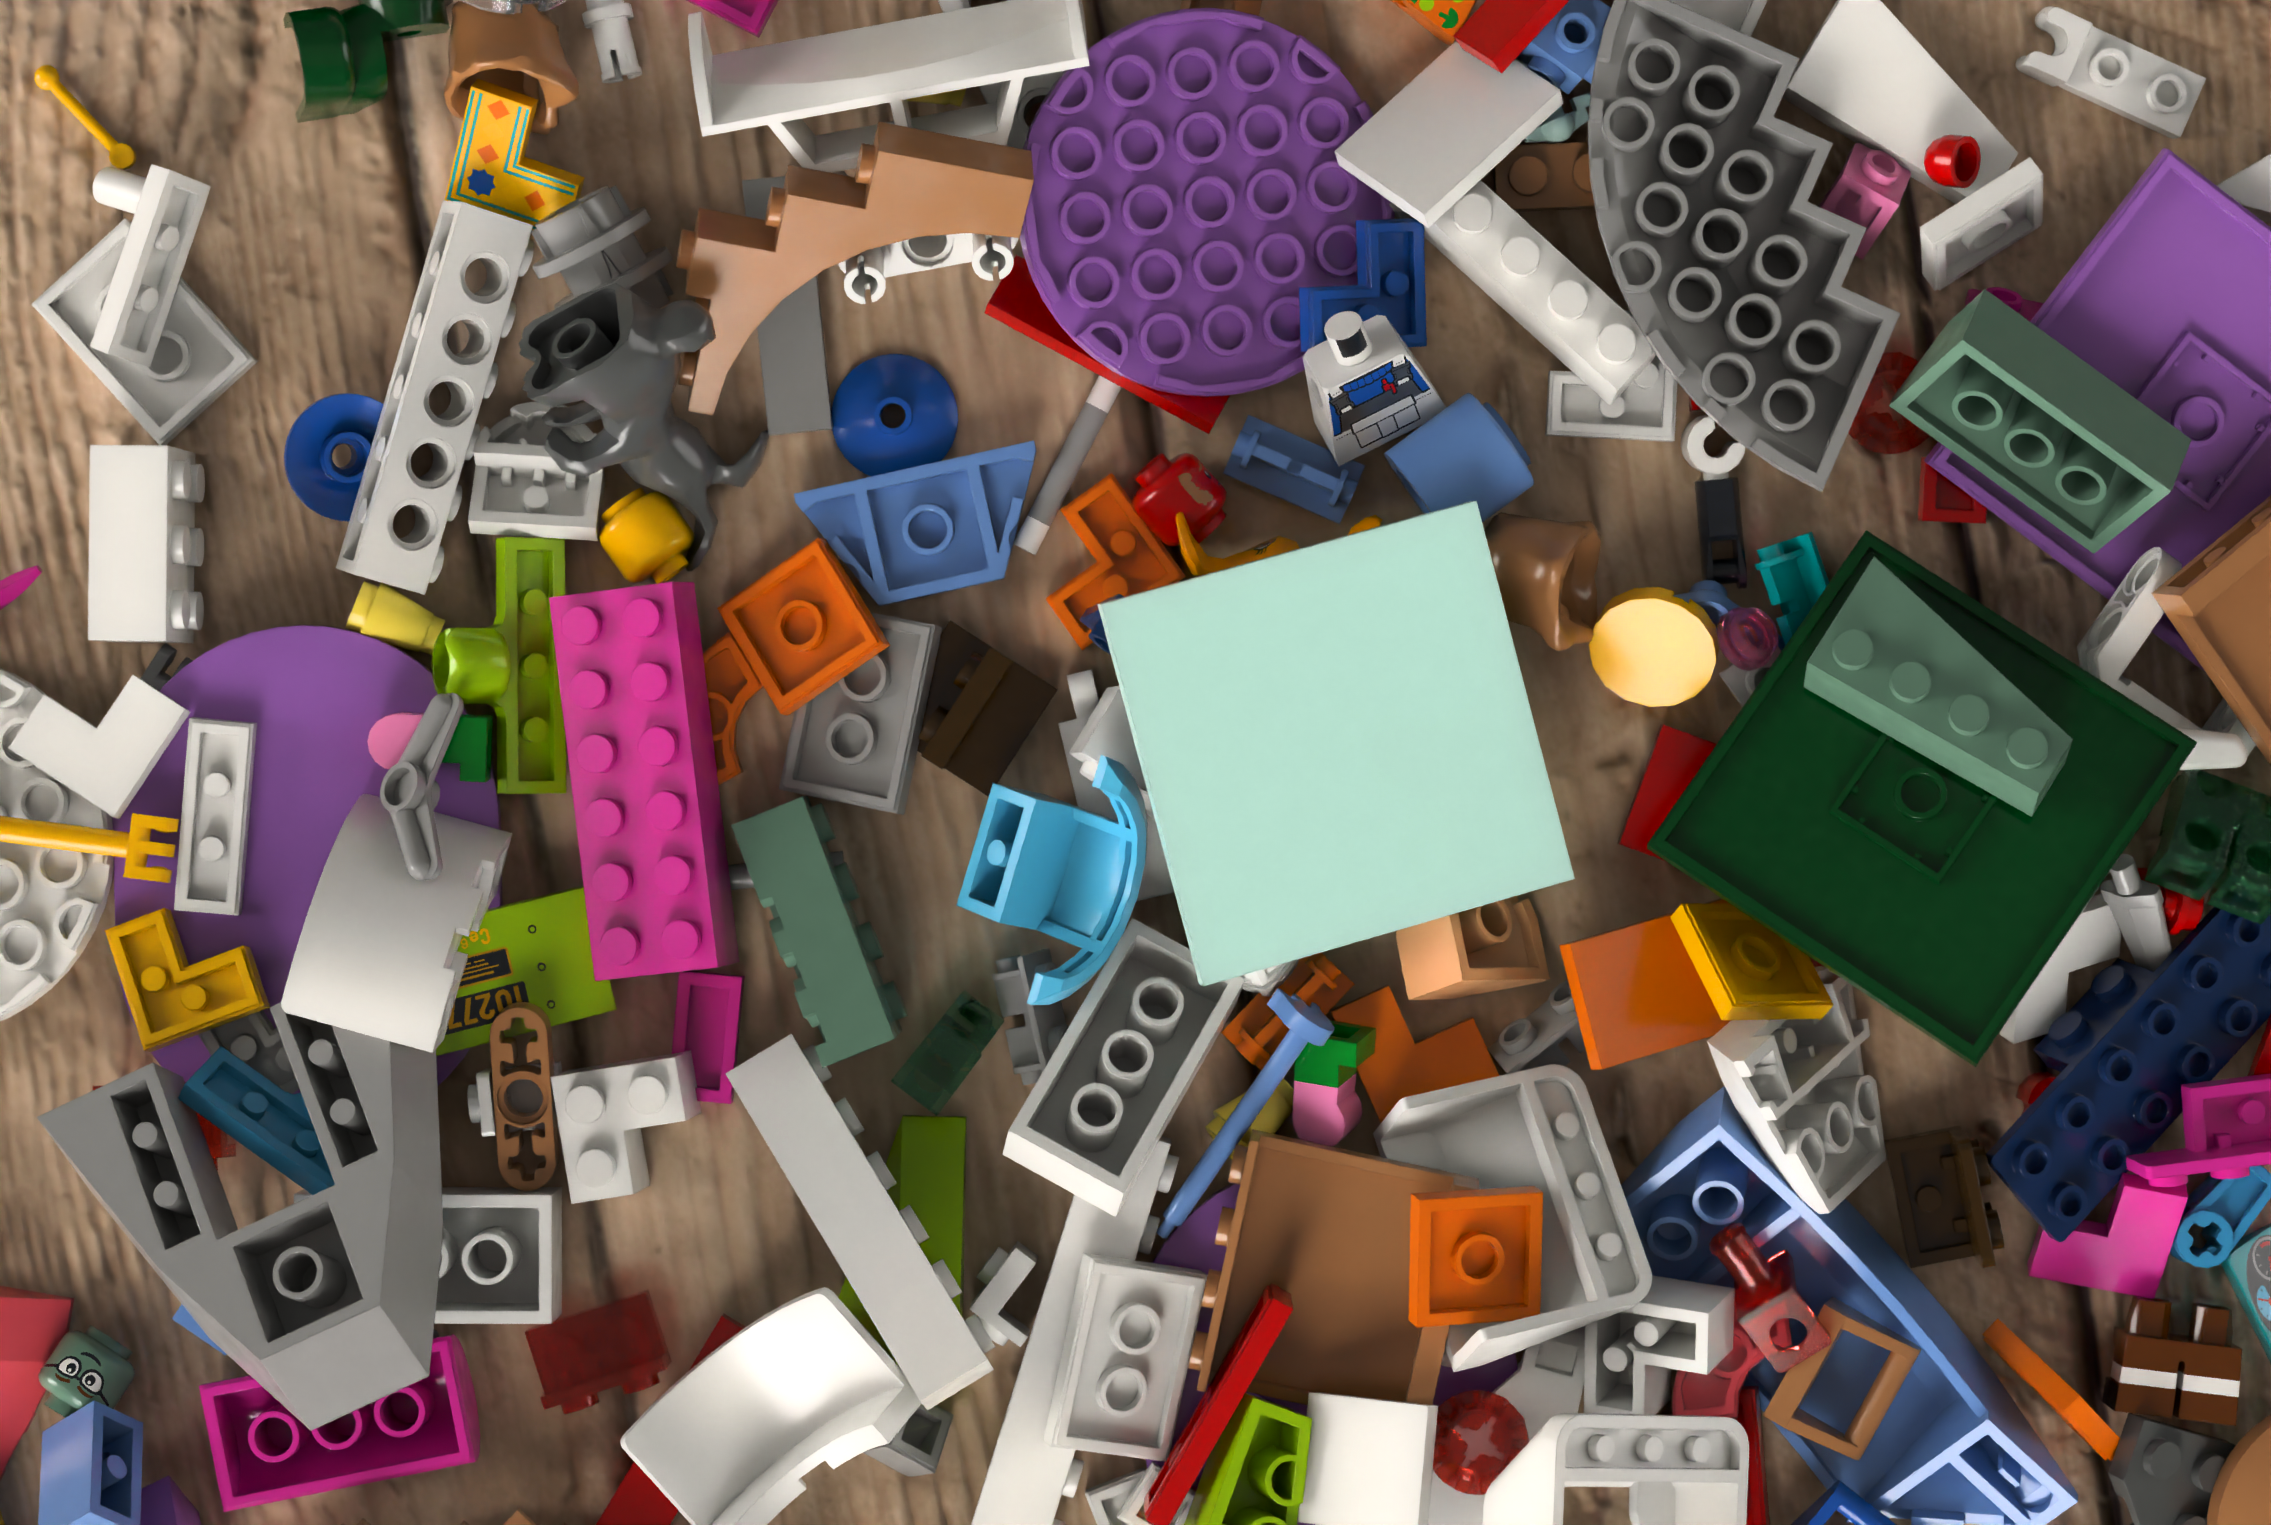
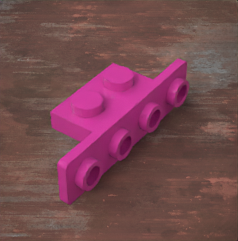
(2223, 1133)

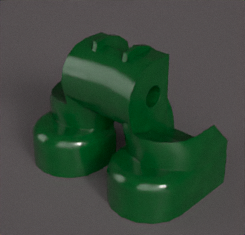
(346, 54)

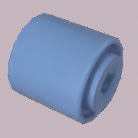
(1462, 458)

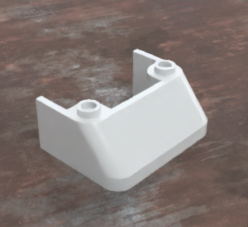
(1673, 1464)

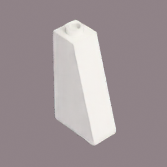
(1890, 94)

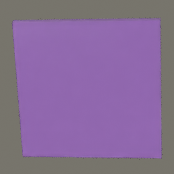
(2181, 320)

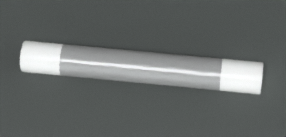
(1067, 465)

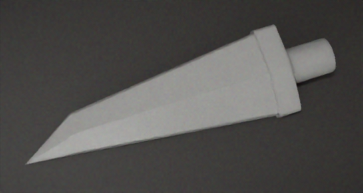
(2138, 913)

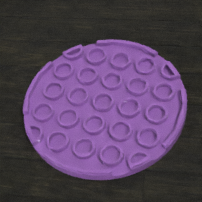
(1194, 198)

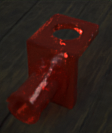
(1767, 1294)

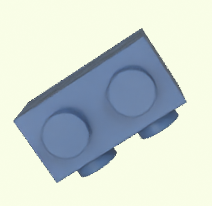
(91, 1469)

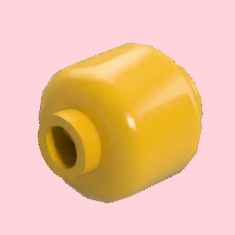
(646, 537)

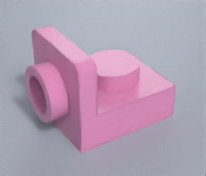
(1867, 192)

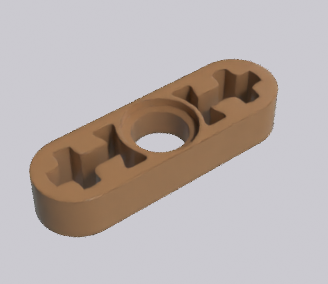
(509, 1143)

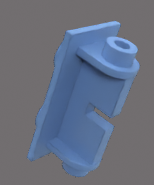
(1293, 469)

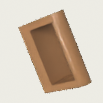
(1798, 1380)

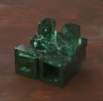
(2216, 839)

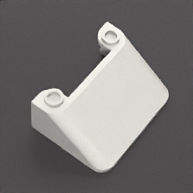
(1542, 1134)

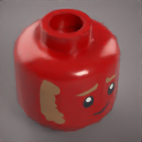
(1179, 487)

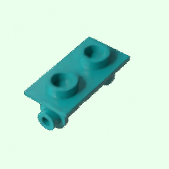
(1793, 579)

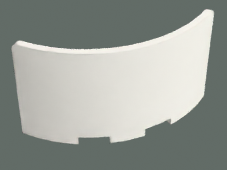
(385, 945)
(768, 1411)

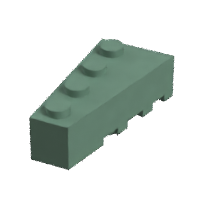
(1934, 692)
(819, 929)

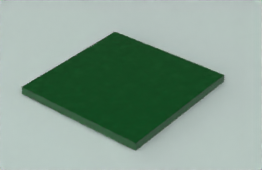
(1896, 863)

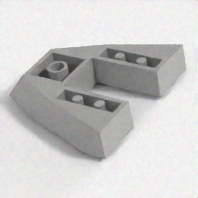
(320, 1297)

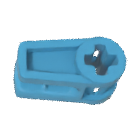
(2225, 1212)

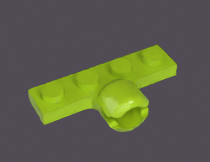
(515, 666)

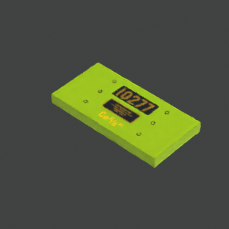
(532, 955)

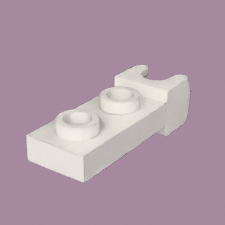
(2113, 73)

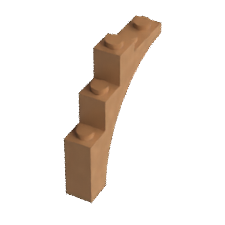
(901, 190)

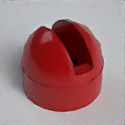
(1953, 161)

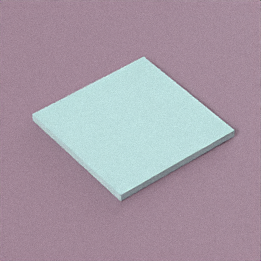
(1336, 742)

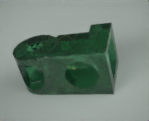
(948, 1053)

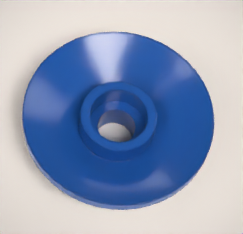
(928, 408)
(309, 450)

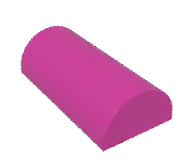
(272, 1457)

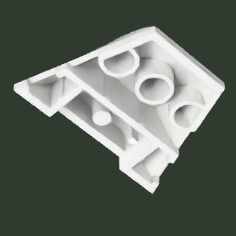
(1807, 1096)

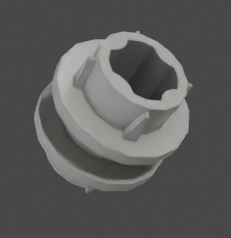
(597, 247)

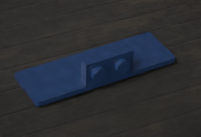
(2125, 1064)

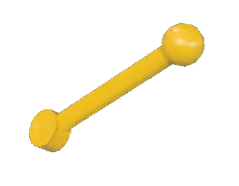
(120, 154)

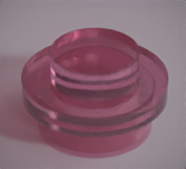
(1747, 637)

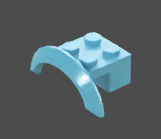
(1061, 872)

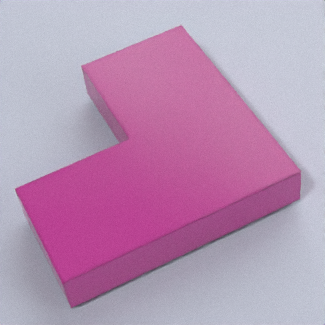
(2126, 1251)

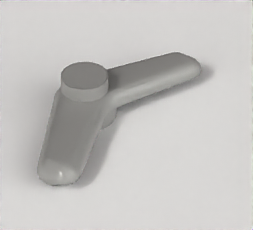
(411, 787)

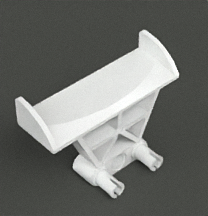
(885, 65)

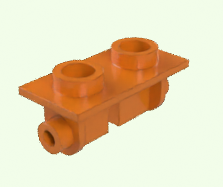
(1259, 1029)

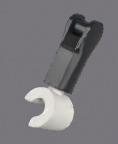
(1717, 502)

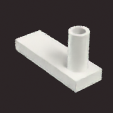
(152, 258)

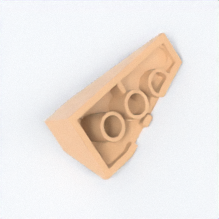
(1473, 952)

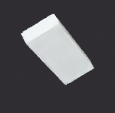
(215, 816)

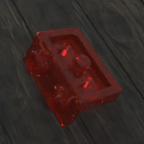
(599, 1351)

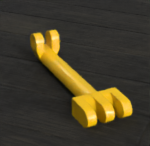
(129, 845)

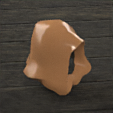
(511, 53)
(1547, 575)

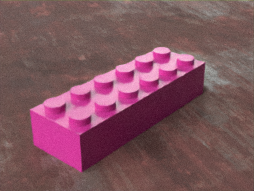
(644, 780)

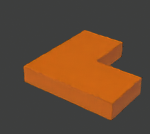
(1125, 551)
(1410, 1067)
(2052, 1389)

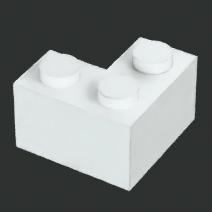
(603, 1116)
(1635, 1350)

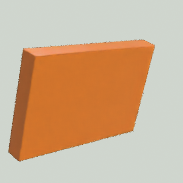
(1637, 992)

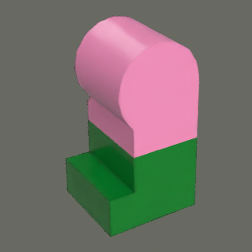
(469, 744)
(1325, 1084)

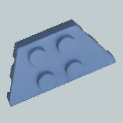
(926, 524)

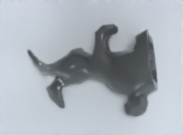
(625, 368)

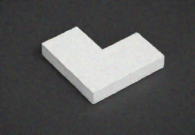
(1640, 413)
(107, 760)
(2089, 941)

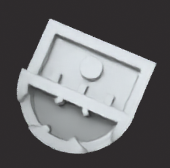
(524, 490)

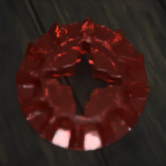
(1879, 431)
(1471, 1411)

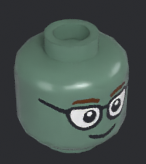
(86, 1370)

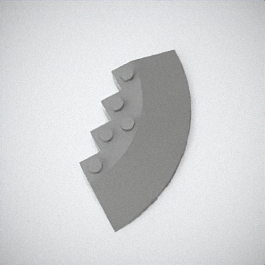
(1717, 234)

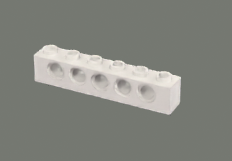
(422, 363)

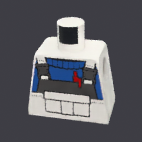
(1366, 386)

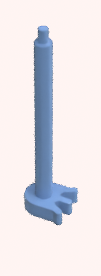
(1305, 1026)

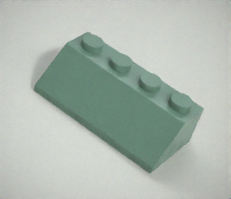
(2041, 423)

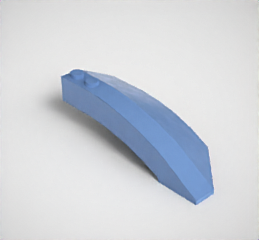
(1952, 1436)

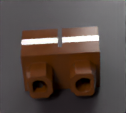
(2175, 1373)

